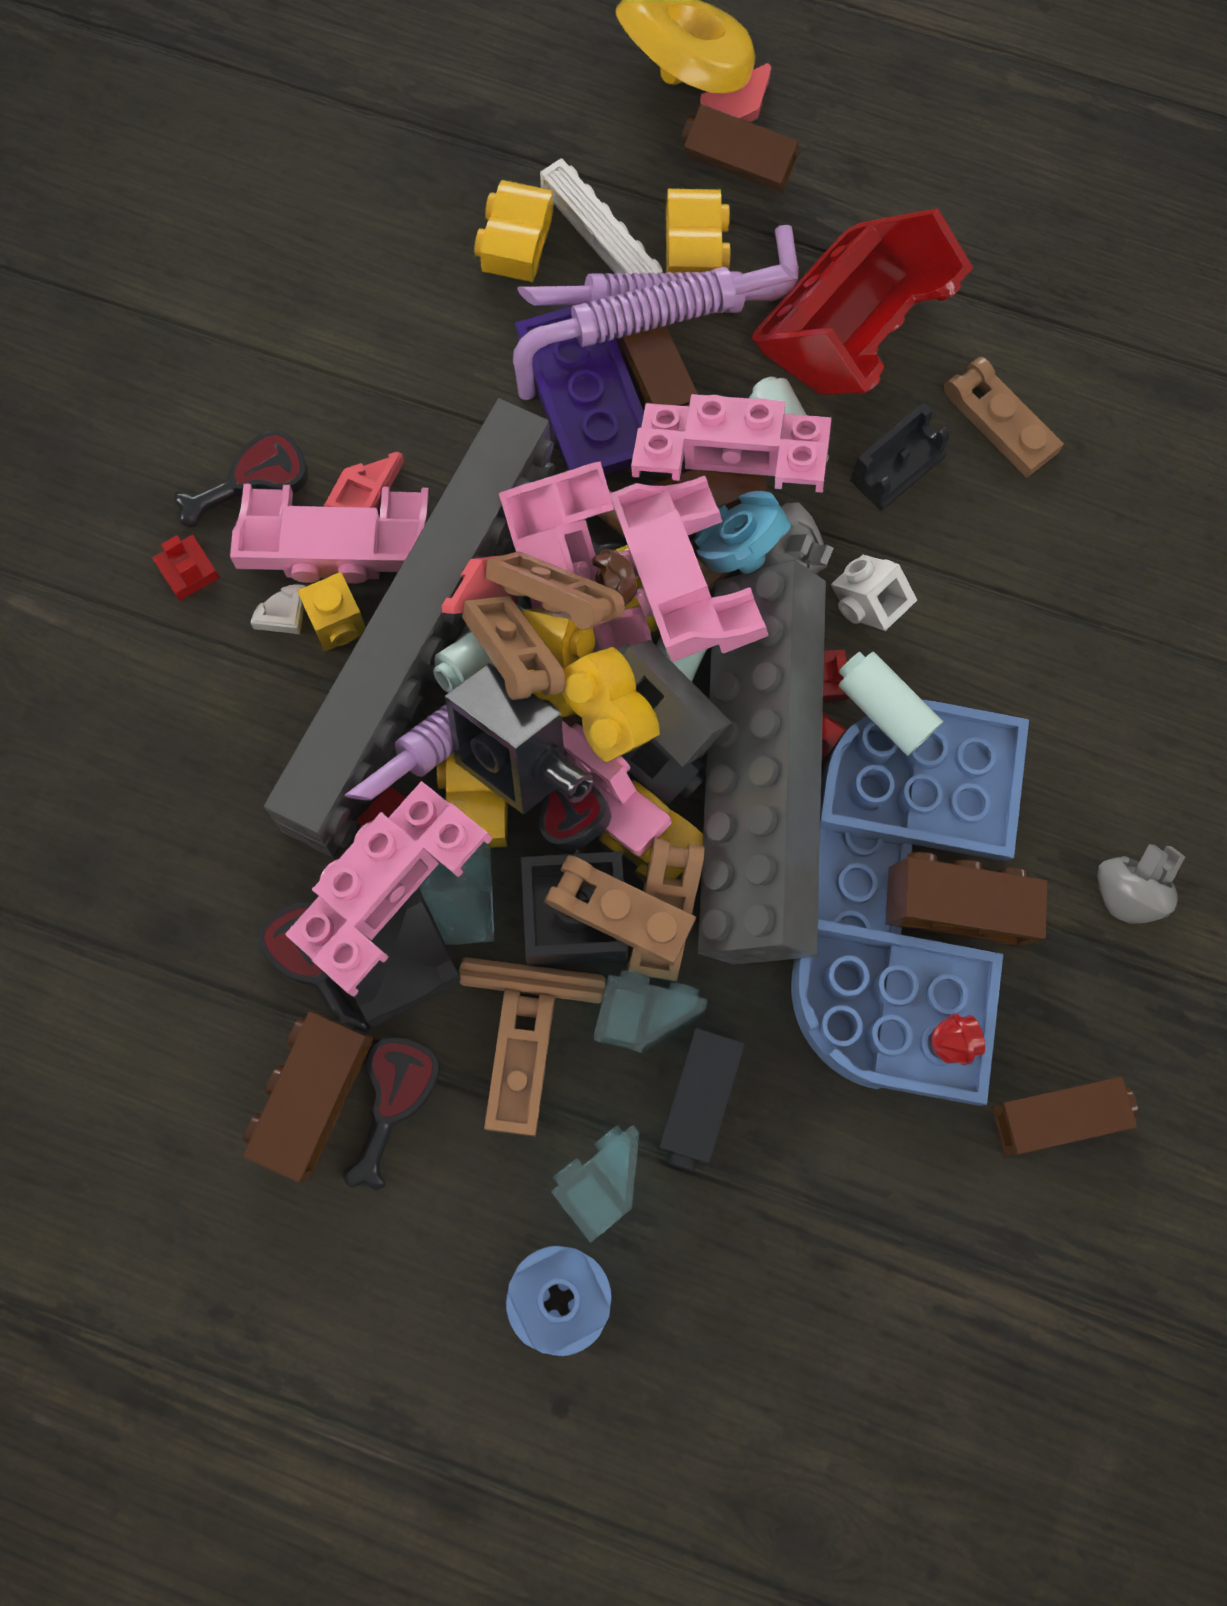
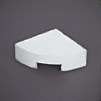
(280, 612)

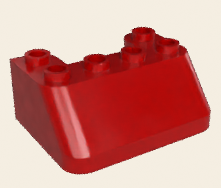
(857, 296)

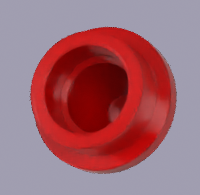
(958, 1039)

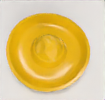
(691, 42)

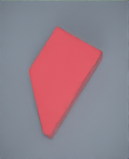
(745, 102)
(363, 484)
(474, 587)

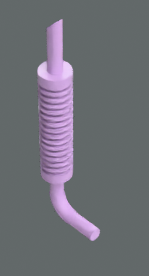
(603, 286)
(640, 310)
(416, 752)

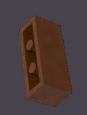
(966, 900)
(306, 1096)

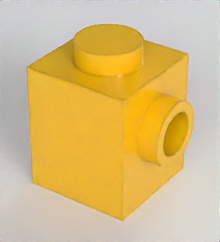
(332, 611)

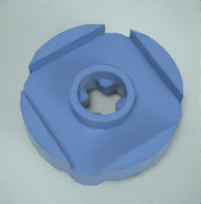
(549, 1330)

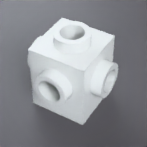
(873, 592)

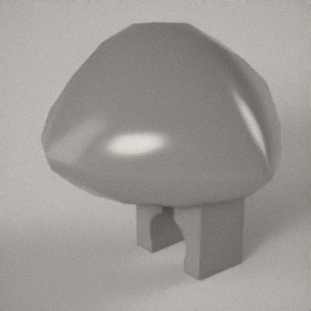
(800, 543)
(1140, 889)

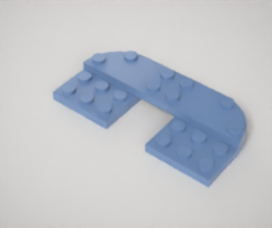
(879, 993)

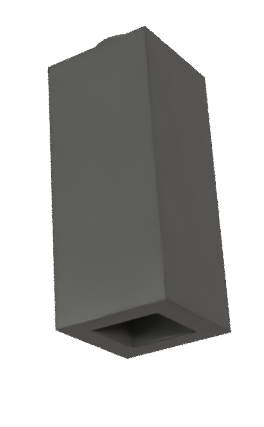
(685, 715)

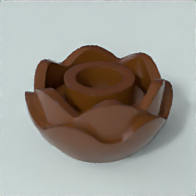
(616, 573)

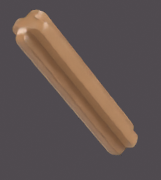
(532, 980)

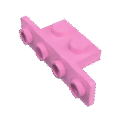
(634, 817)

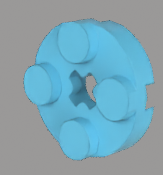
(744, 534)

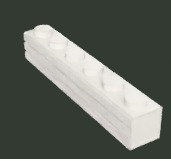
(596, 221)

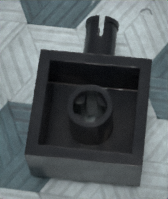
(511, 743)
(554, 936)

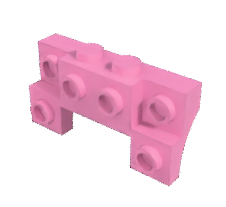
(733, 438)
(550, 524)
(326, 540)
(674, 588)
(377, 878)

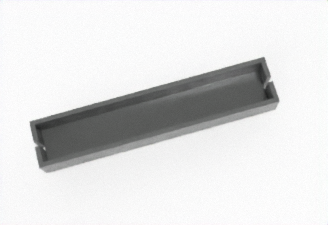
(395, 655)

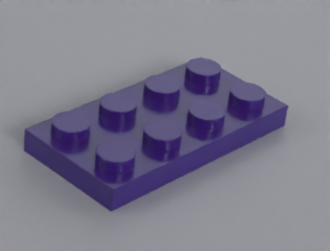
(586, 398)

